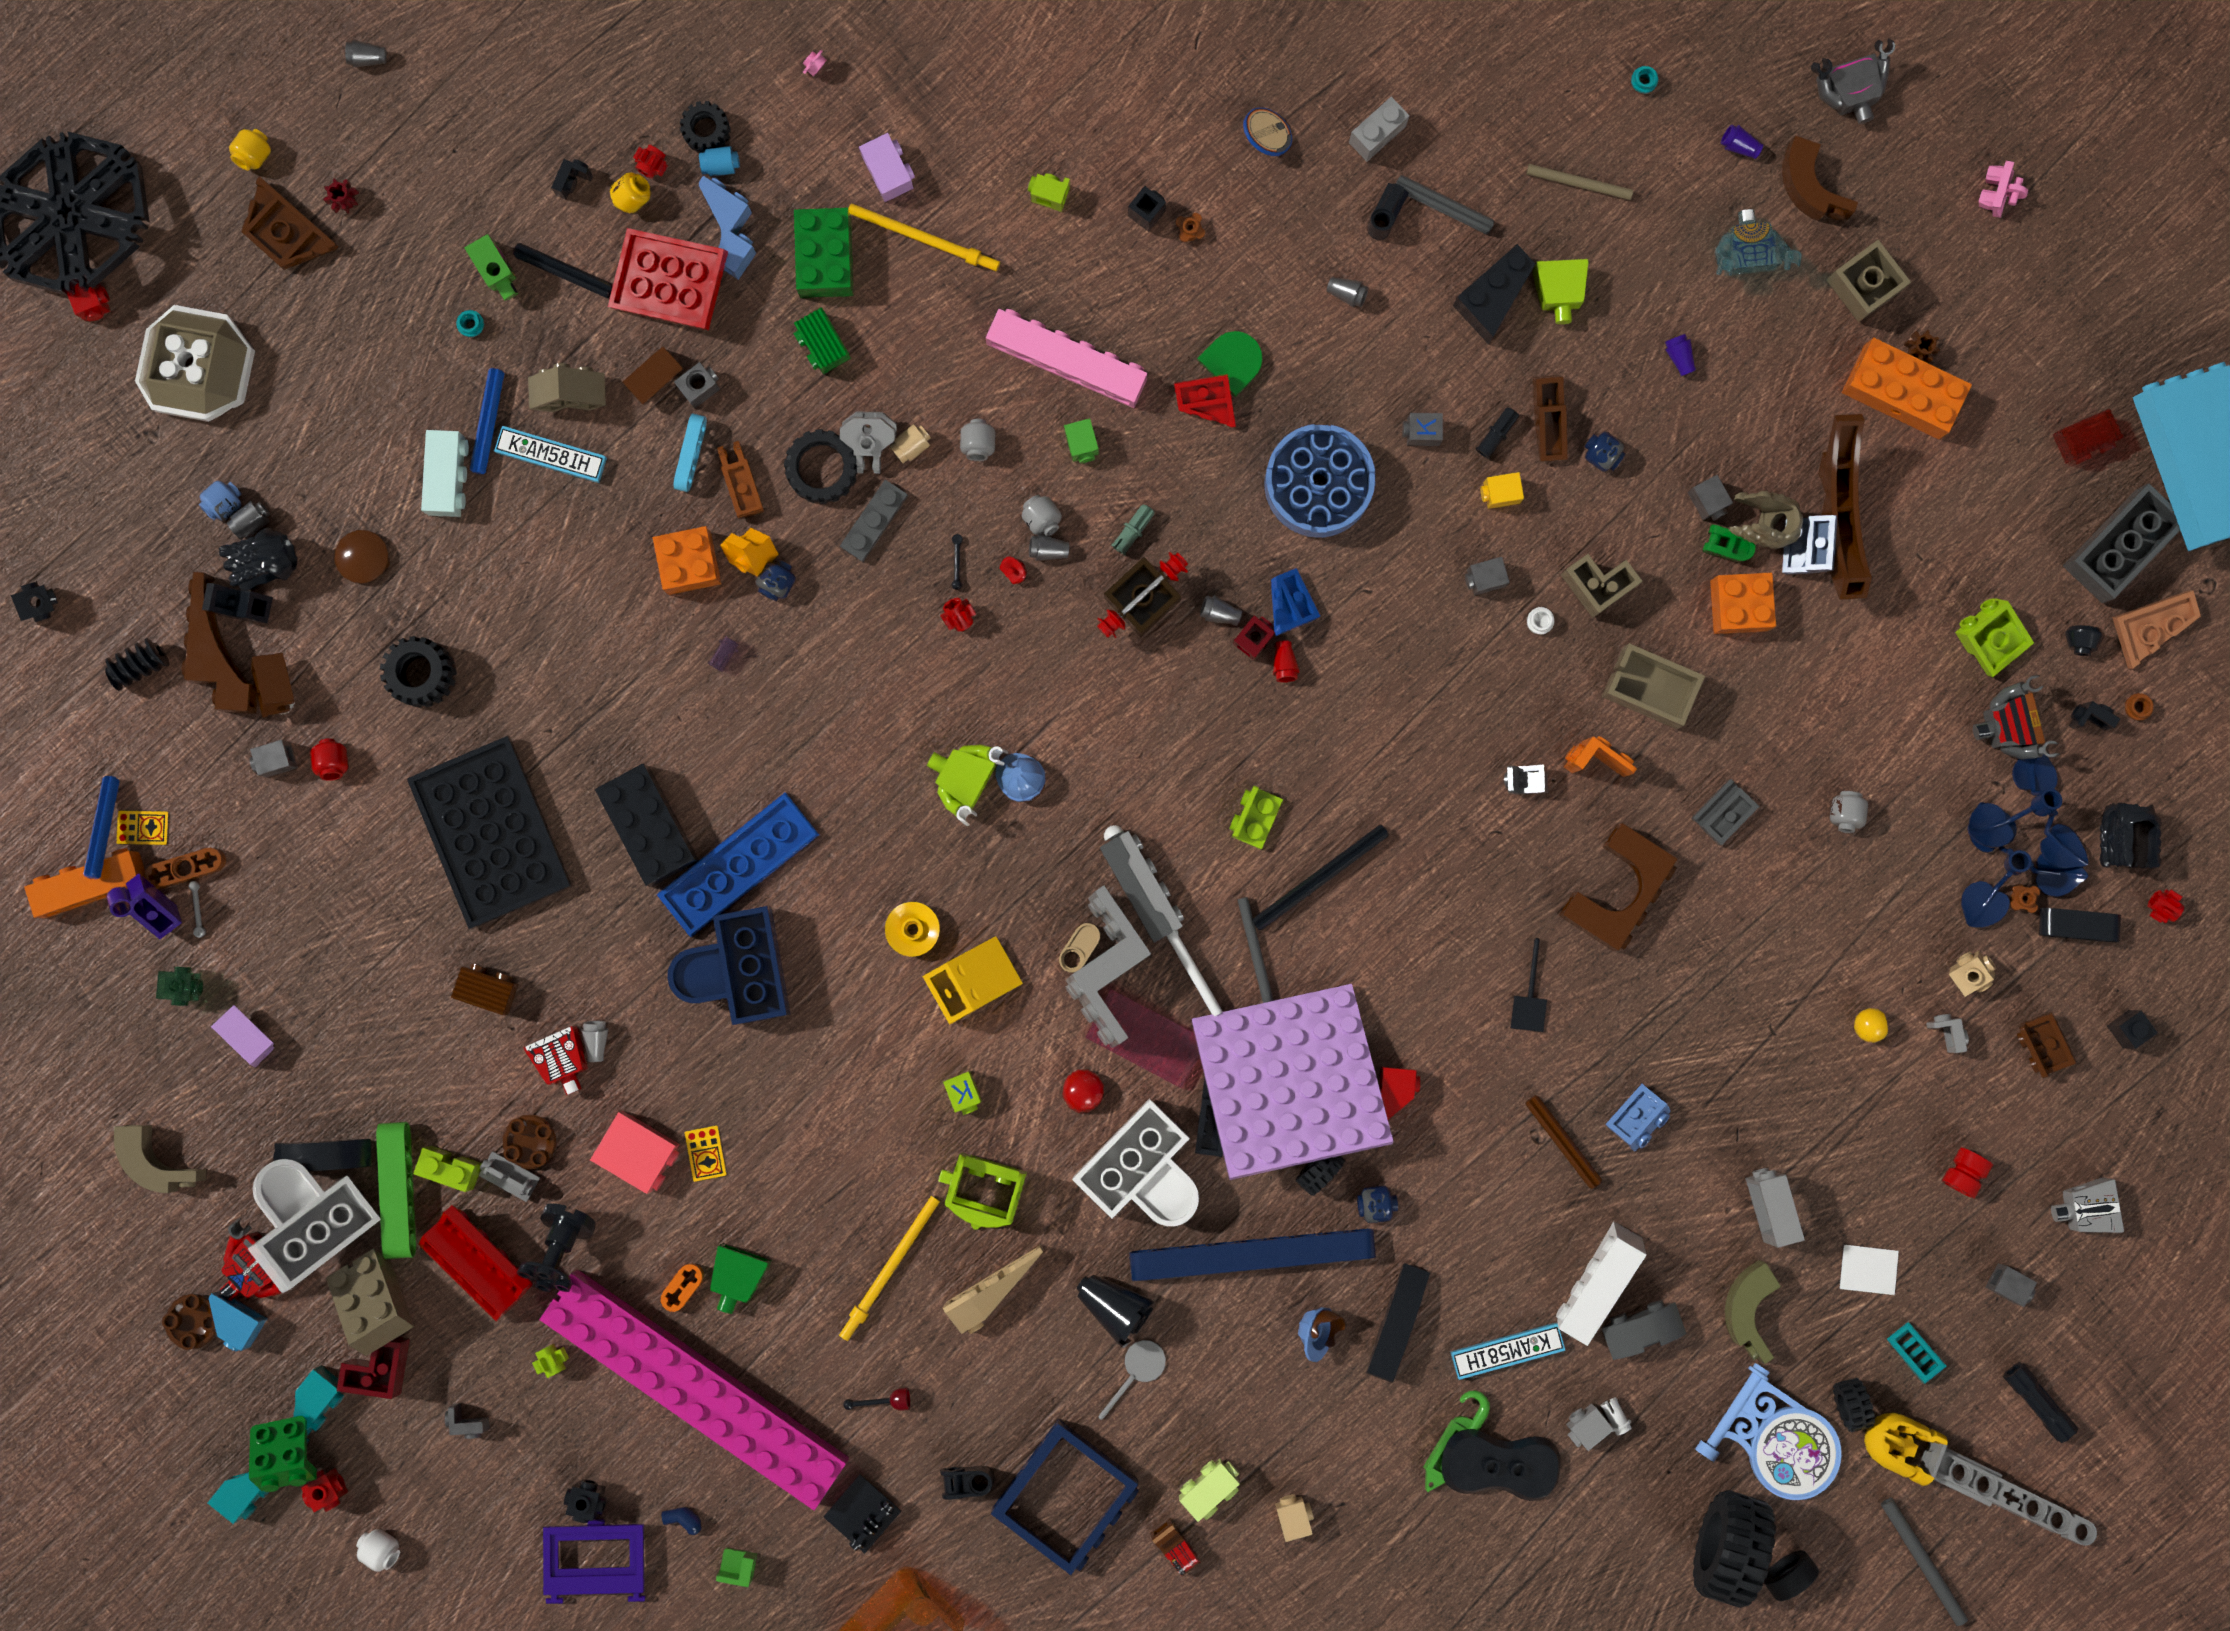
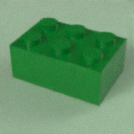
(823, 252)

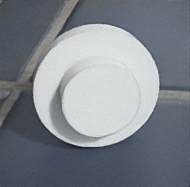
(1540, 620)

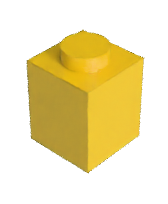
(1502, 490)

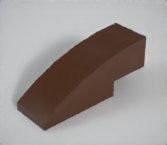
(1550, 417)

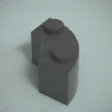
(1633, 1333)

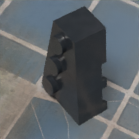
(1493, 293)

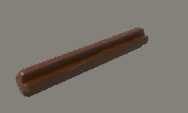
(1563, 1142)

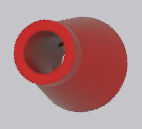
(1285, 663)

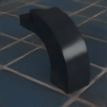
(326, 1154)

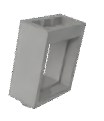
(1774, 1208)

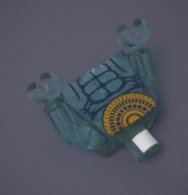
(1753, 248)

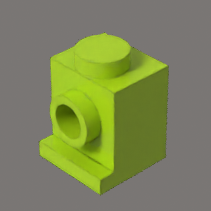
(1049, 191)

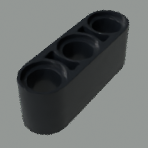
(2079, 925)

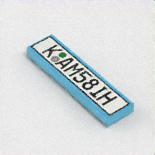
(550, 454)
(1507, 1351)

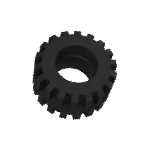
(397, 665)

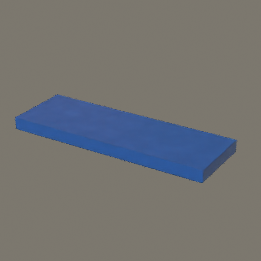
(738, 864)

